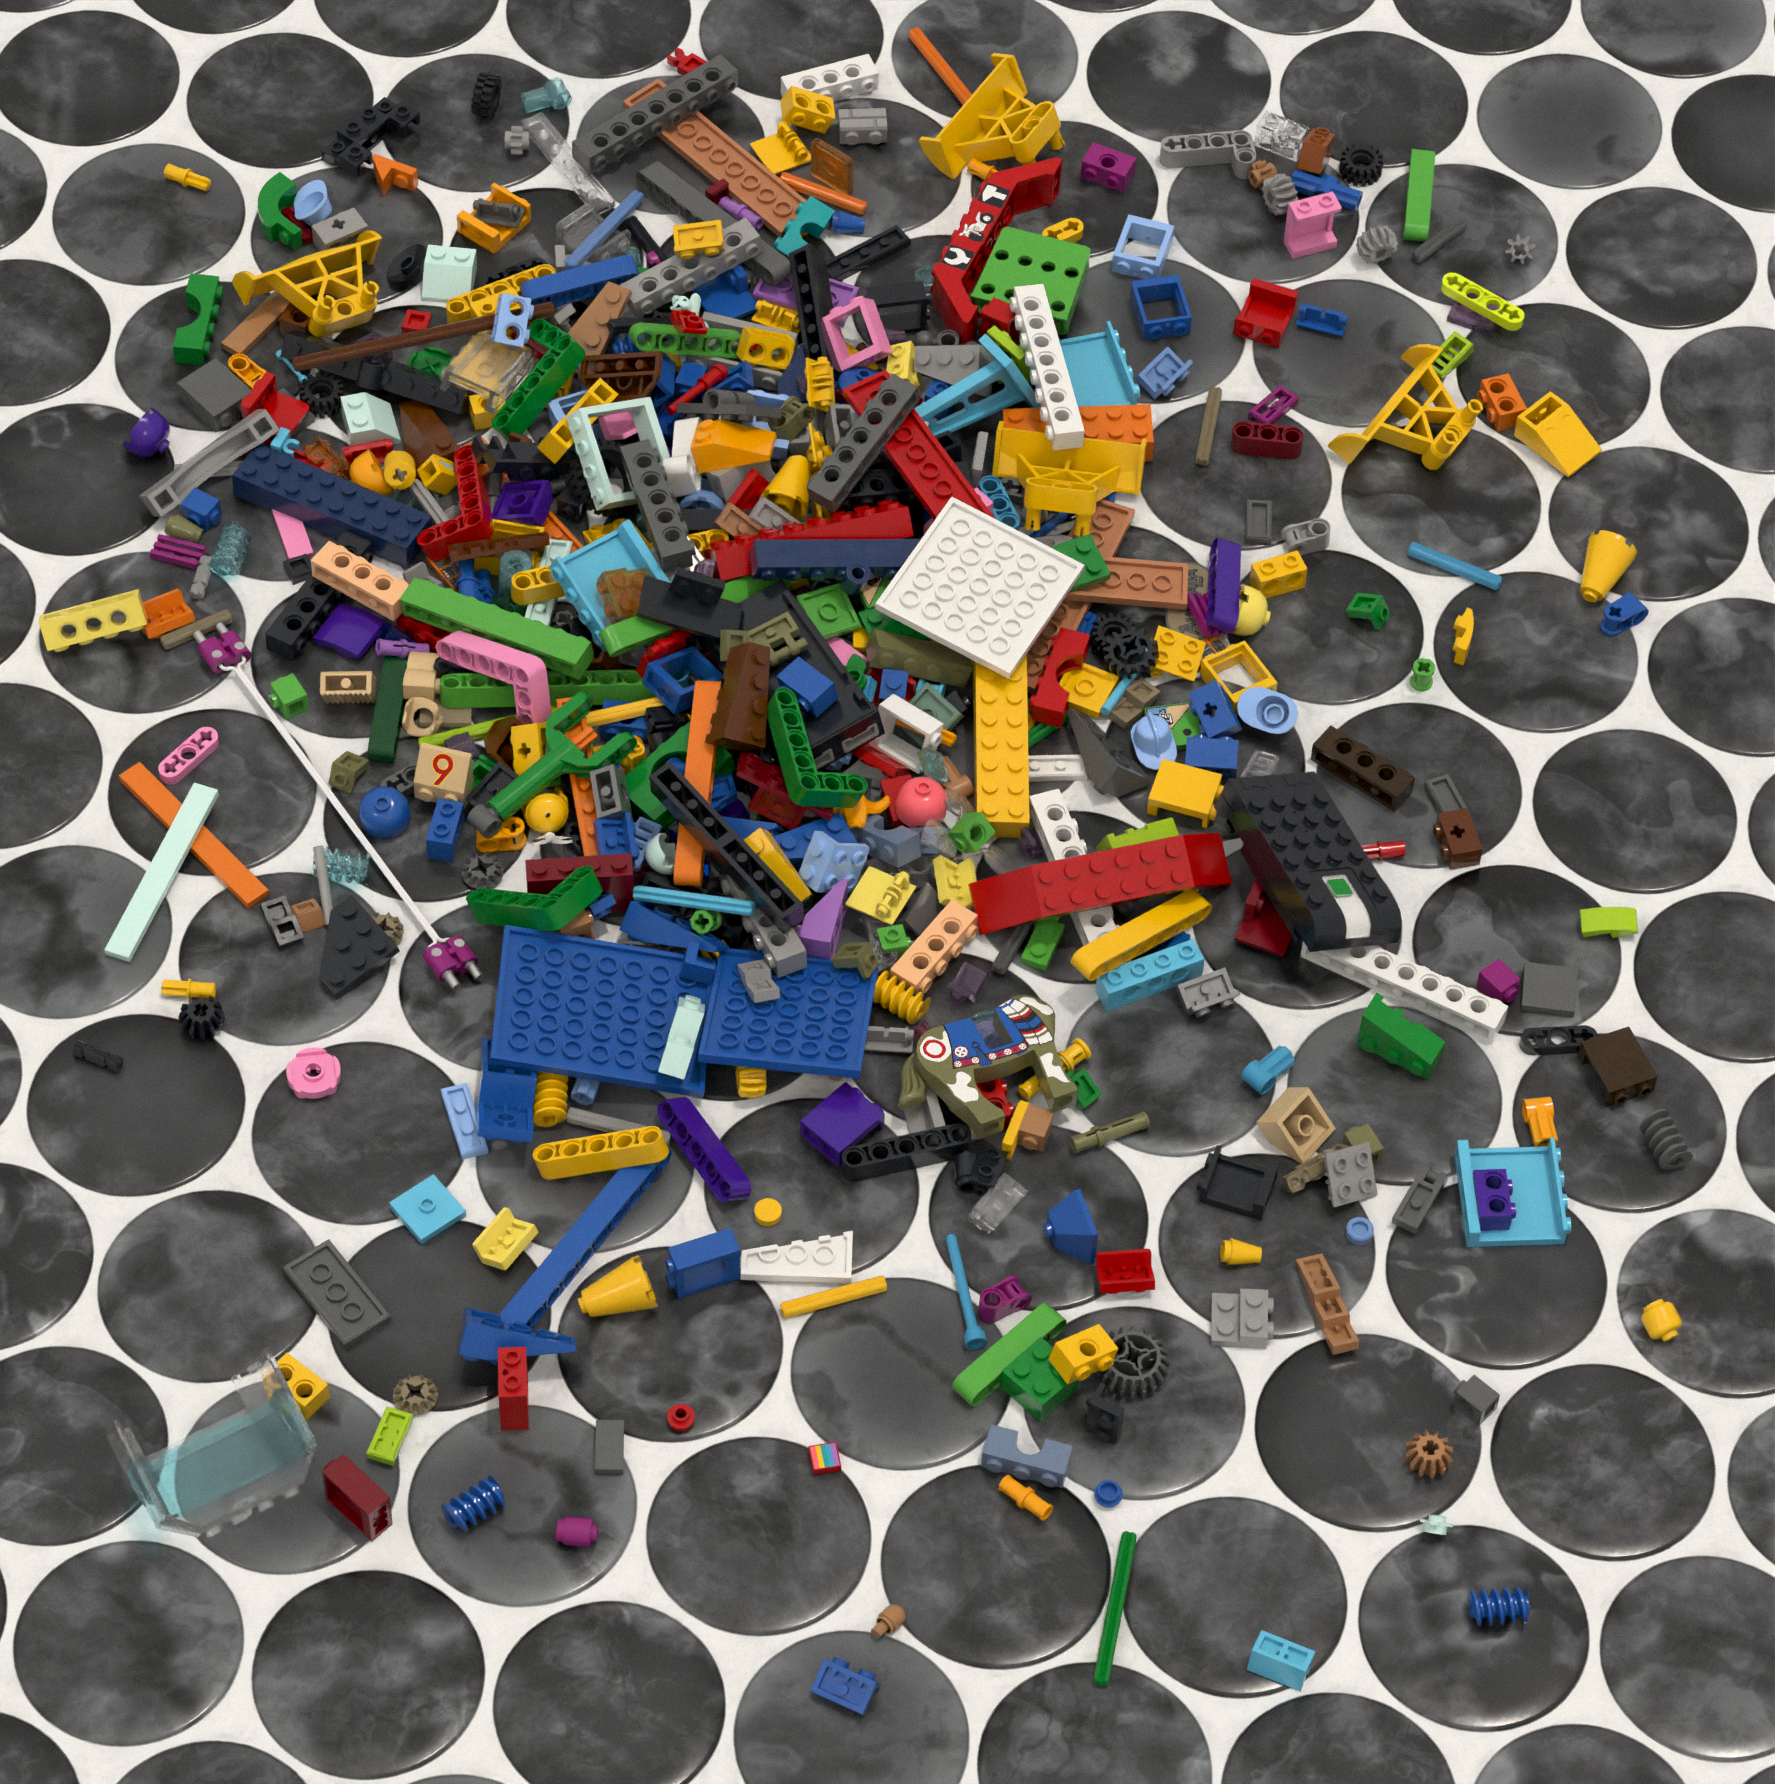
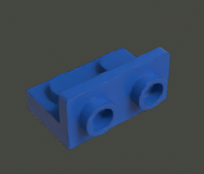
(845, 1685)

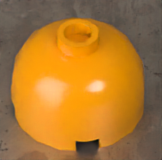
(369, 474)

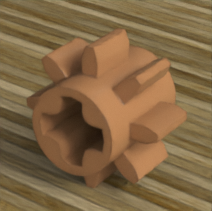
(1261, 172)

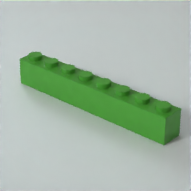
(455, 611)

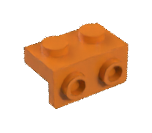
(166, 613)

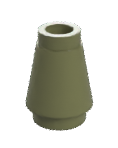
(183, 529)

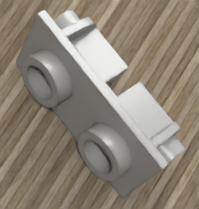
(889, 1039)

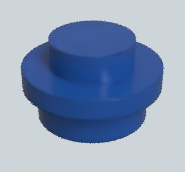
(1108, 1494)

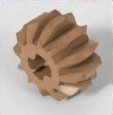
(1439, 1452)

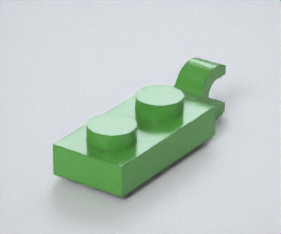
(1043, 943)

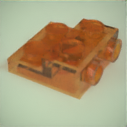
(621, 592)

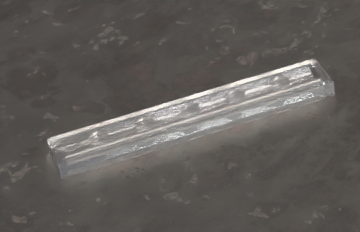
(560, 155)

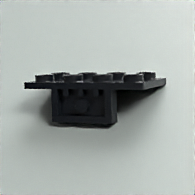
(689, 604)

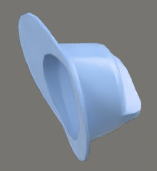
(312, 203)
(1267, 710)
(1153, 741)

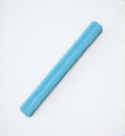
(694, 900)

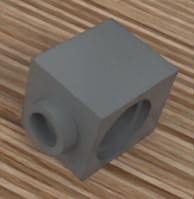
(1475, 1399)

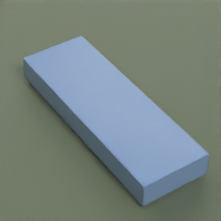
(463, 1120)

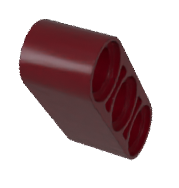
(1267, 440)

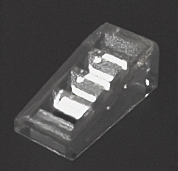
(1257, 769)

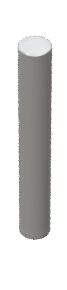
(323, 882)

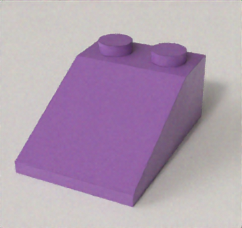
(824, 923)

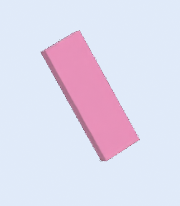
(292, 535)

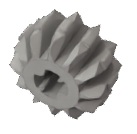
(1278, 193)
(1377, 244)

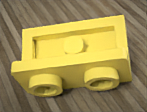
(902, 363)
(953, 880)
(504, 1240)

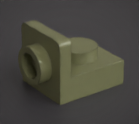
(346, 770)
(856, 955)

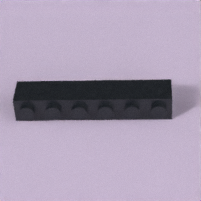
(813, 303)

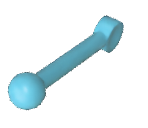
(290, 365)

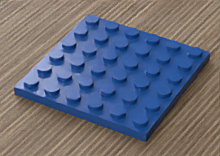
(810, 1029)

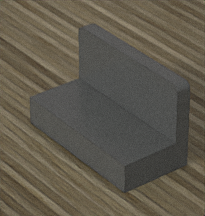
(920, 909)

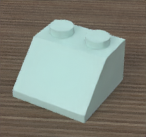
(448, 272)
(368, 419)

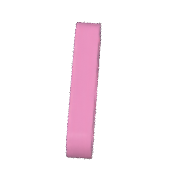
(185, 766)

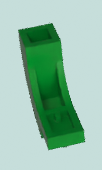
(273, 197)

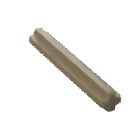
(1208, 426)

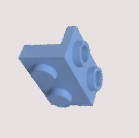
(1162, 372)

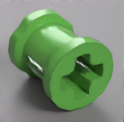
(1422, 677)
(702, 927)

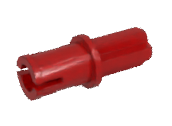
(1385, 850)

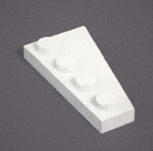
(811, 1261)

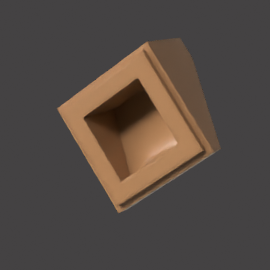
(308, 915)

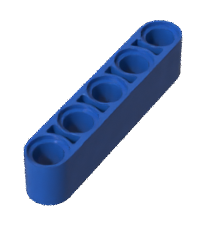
(579, 282)

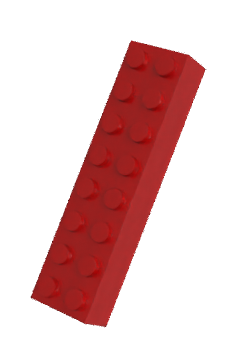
(884, 521)

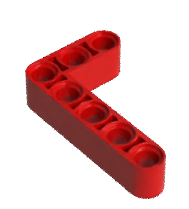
(475, 509)

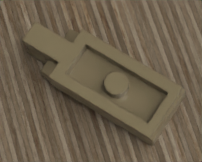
(1307, 1171)

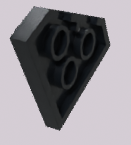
(352, 948)

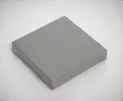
(978, 457)

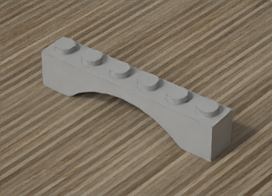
(226, 448)

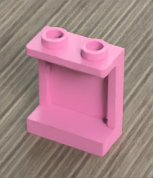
(1311, 225)

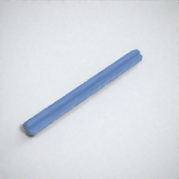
(599, 235)

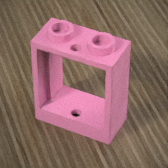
(881, 346)

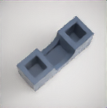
(891, 846)
(1046, 1466)

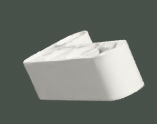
(681, 467)

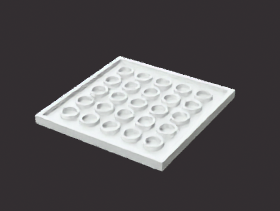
(979, 587)

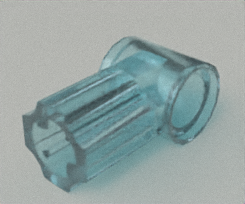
(552, 94)

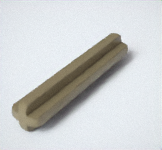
(186, 633)

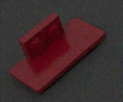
(771, 796)
(1262, 924)

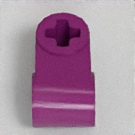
(1005, 1296)

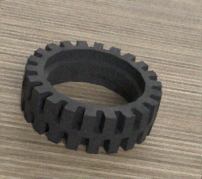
(612, 453)

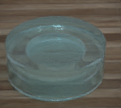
(924, 274)

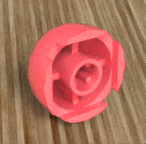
(920, 801)

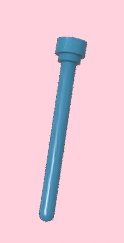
(974, 1335)

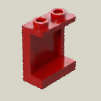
(1266, 313)

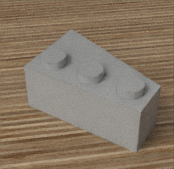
(952, 363)

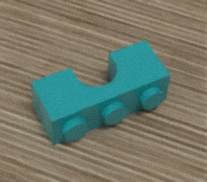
(810, 219)

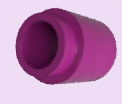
(577, 1531)

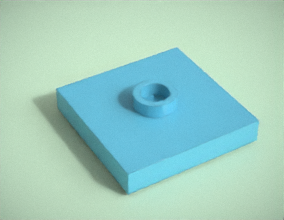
(427, 1209)

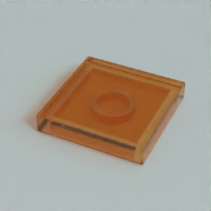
(832, 166)

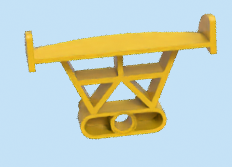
(995, 124)
(355, 300)
(1434, 451)
(1067, 478)

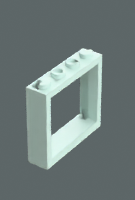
(589, 454)

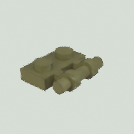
(775, 633)

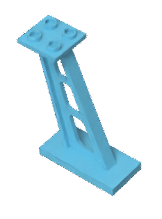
(1001, 369)

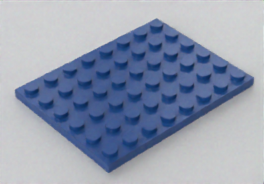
(591, 1010)

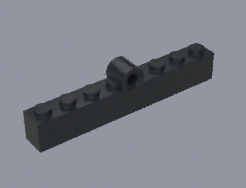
(381, 373)
(726, 848)

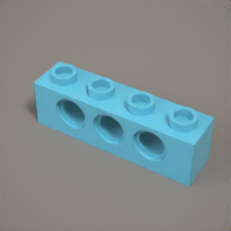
(1150, 975)

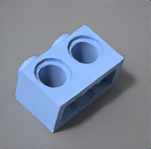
(505, 319)

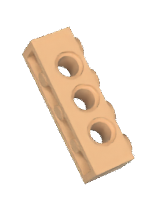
(359, 579)
(936, 936)

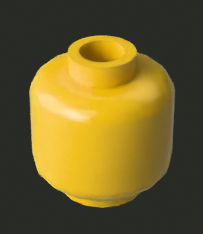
(1661, 1320)

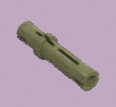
(1100, 1135)

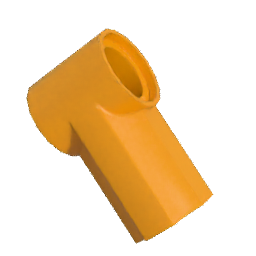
(1540, 1116)

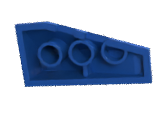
(653, 925)
(486, 1332)

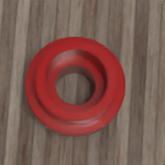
(680, 1424)

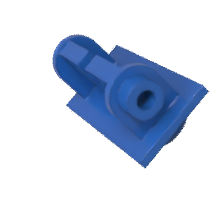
(1327, 322)

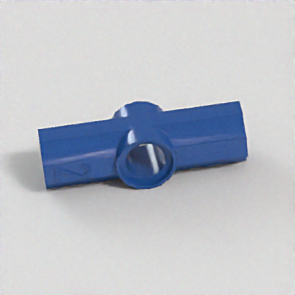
(1314, 186)

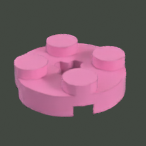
(313, 1087)

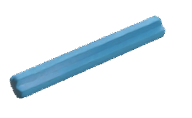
(1454, 566)

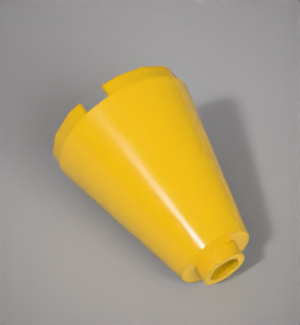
(789, 487)
(1604, 564)
(619, 1291)

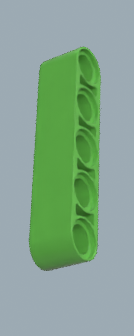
(1419, 195)
(677, 340)
(985, 1372)

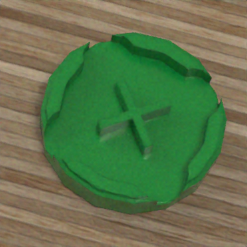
(430, 360)

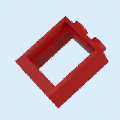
(513, 1388)

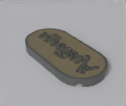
(1183, 620)

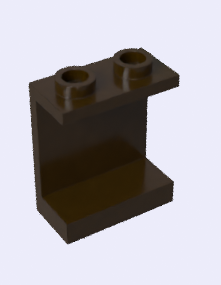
(1619, 1065)

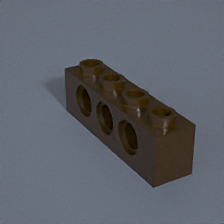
(1362, 768)

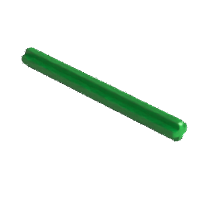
(1114, 1609)

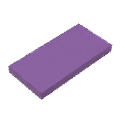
(784, 294)

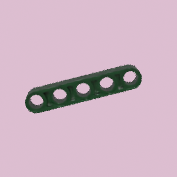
(388, 711)

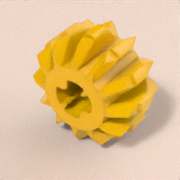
(750, 1081)

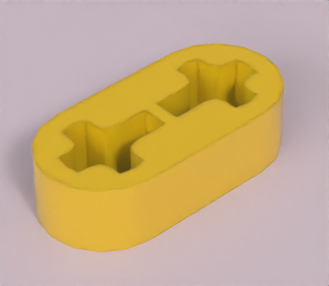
(1061, 231)

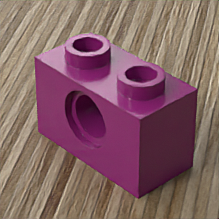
(1108, 167)

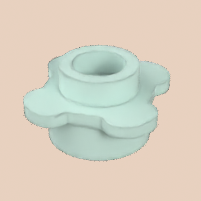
(1436, 1524)

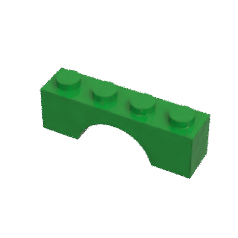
(193, 341)

